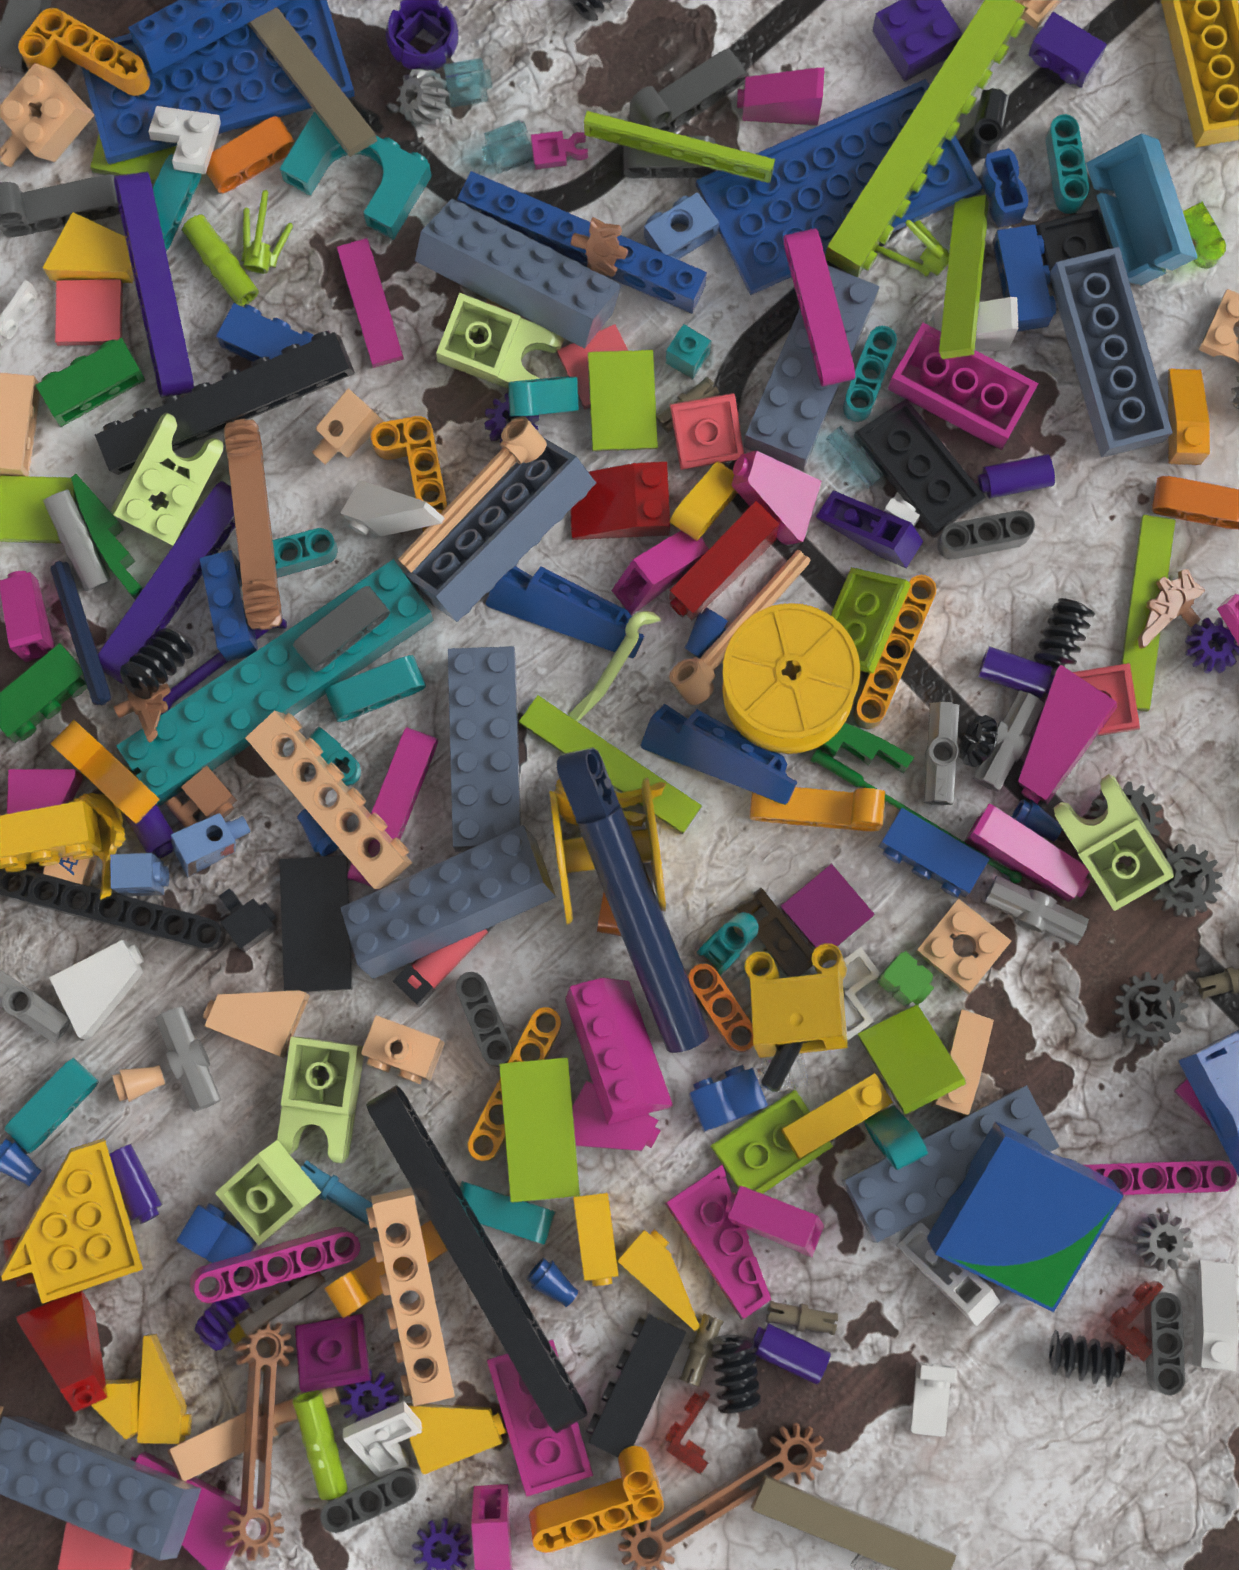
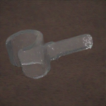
(864, 1563)

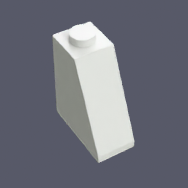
(995, 324)
(97, 985)

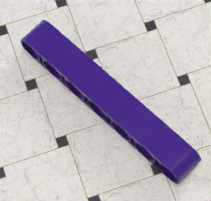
(154, 284)
(171, 580)

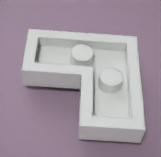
(191, 131)
(859, 974)
(378, 1436)

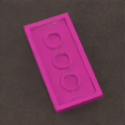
(541, 1455)

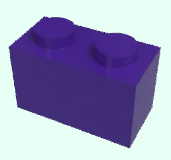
(1066, 50)

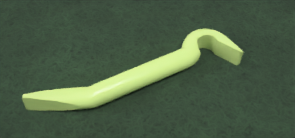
(615, 664)

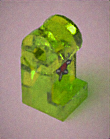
(1205, 236)

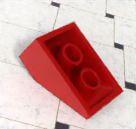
(624, 503)

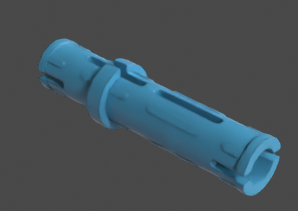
(338, 1193)

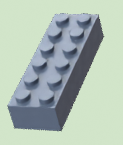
(517, 272)
(1110, 352)
(794, 400)
(501, 530)
(483, 744)
(447, 902)
(896, 1199)
(94, 1488)

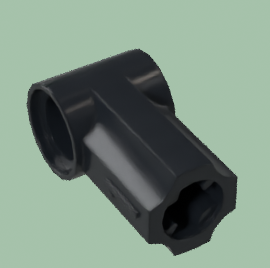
(989, 122)

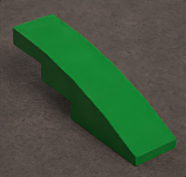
(104, 529)
(867, 746)

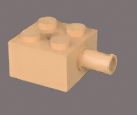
(41, 116)
(402, 1048)

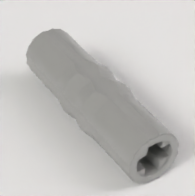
(76, 540)

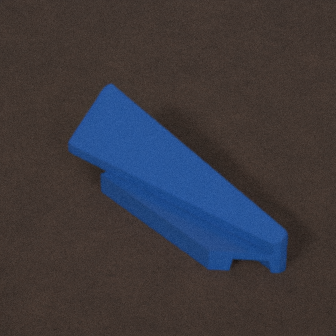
(561, 607)
(719, 752)

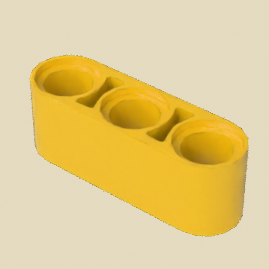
(705, 502)

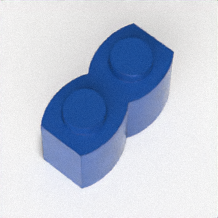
(1004, 188)
(728, 1098)
(214, 1236)

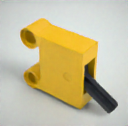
(797, 1011)

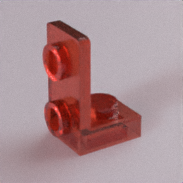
(1133, 1338)
(688, 1453)

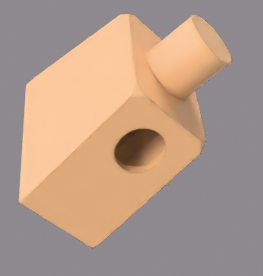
(351, 417)

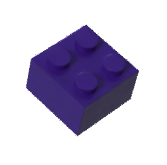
(916, 35)

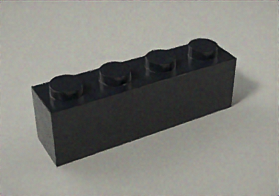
(637, 1384)

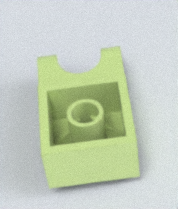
(504, 346)
(163, 471)
(1114, 835)
(310, 1101)

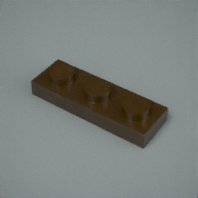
(274, 1305)

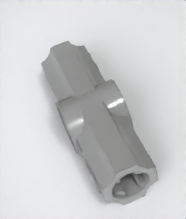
(943, 733)
(1011, 740)
(1036, 910)
(38, 1013)
(188, 1058)

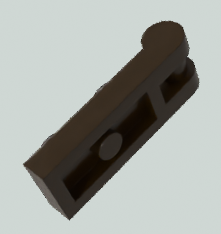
(778, 935)

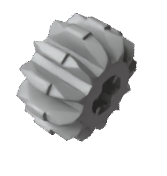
(422, 96)
(1164, 1228)

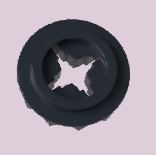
(978, 741)

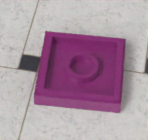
(827, 909)
(332, 1353)

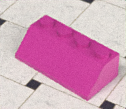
(963, 390)
(617, 1049)

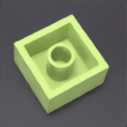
(267, 1192)

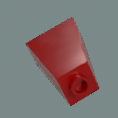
(724, 561)
(69, 1347)

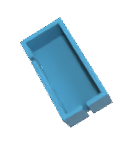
(1146, 212)

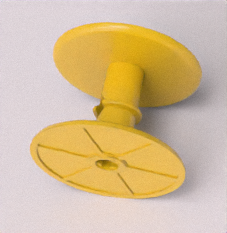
(790, 678)
(574, 857)

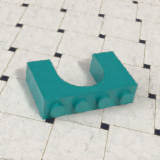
(402, 181)

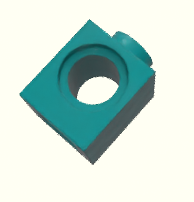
(688, 351)

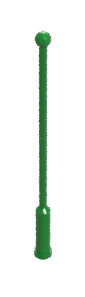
(858, 780)

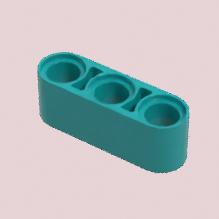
(1069, 150)
(172, 197)
(872, 359)
(543, 396)
(306, 556)
(375, 688)
(51, 1105)
(895, 1137)
(511, 1217)

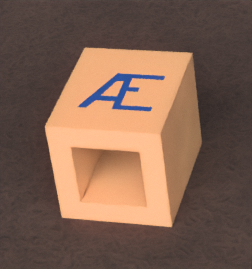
(73, 870)

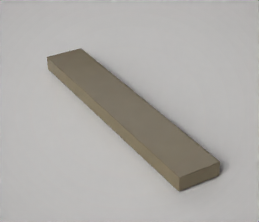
(313, 81)
(848, 1528)

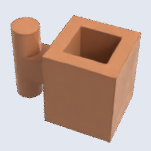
(206, 795)

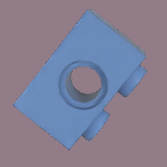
(692, 213)
(138, 874)

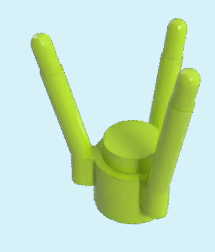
(257, 256)
(934, 256)

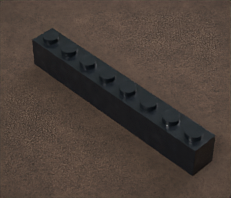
(235, 397)

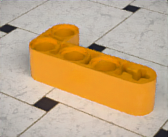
(89, 55)
(416, 452)
(105, 771)
(824, 808)
(364, 1282)
(600, 1508)

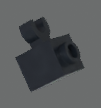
(247, 922)

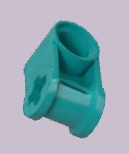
(336, 754)
(726, 945)

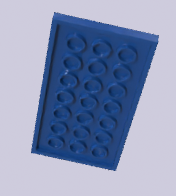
(225, 78)
(818, 183)

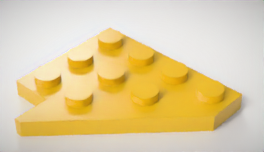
(78, 1229)

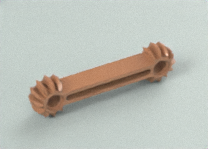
(253, 524)
(258, 1443)
(722, 1499)

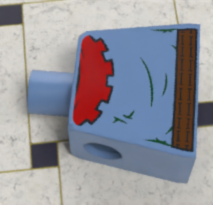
(197, 851)

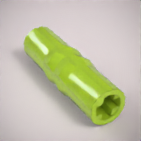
(220, 260)
(320, 1445)

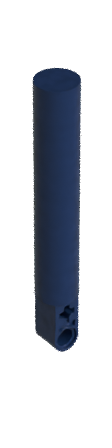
(632, 899)

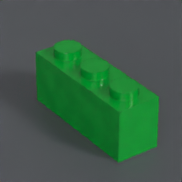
(90, 381)
(40, 693)

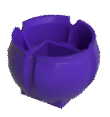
(409, 21)

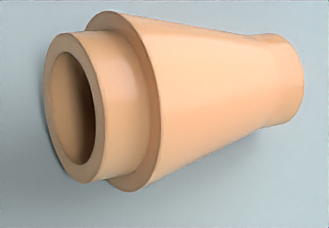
(137, 1081)

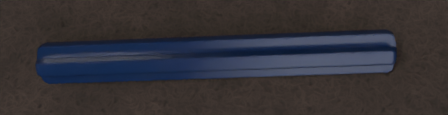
(80, 633)

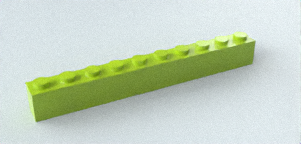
(924, 134)

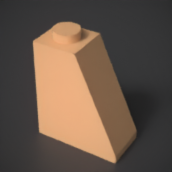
(258, 1018)

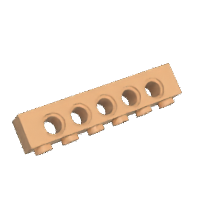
(269, 741)
(435, 1382)

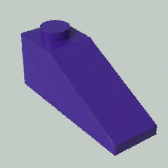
(871, 528)

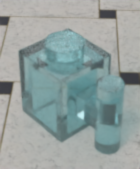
(467, 82)
(507, 147)

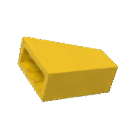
(88, 253)
(596, 1238)
(453, 1433)

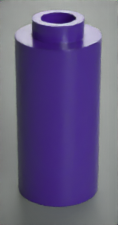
(1017, 476)
(1016, 672)
(153, 833)
(135, 1186)
(791, 1353)

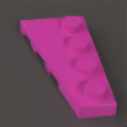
(719, 1242)

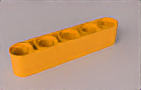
(891, 667)
(530, 1036)

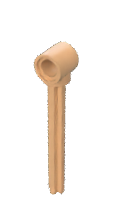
(520, 445)
(695, 676)

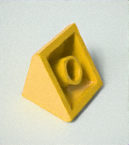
(121, 1406)

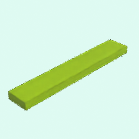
(678, 147)
(964, 277)
(1150, 564)
(624, 772)

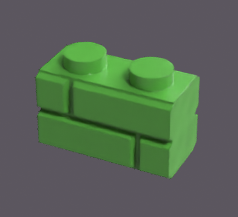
(906, 980)

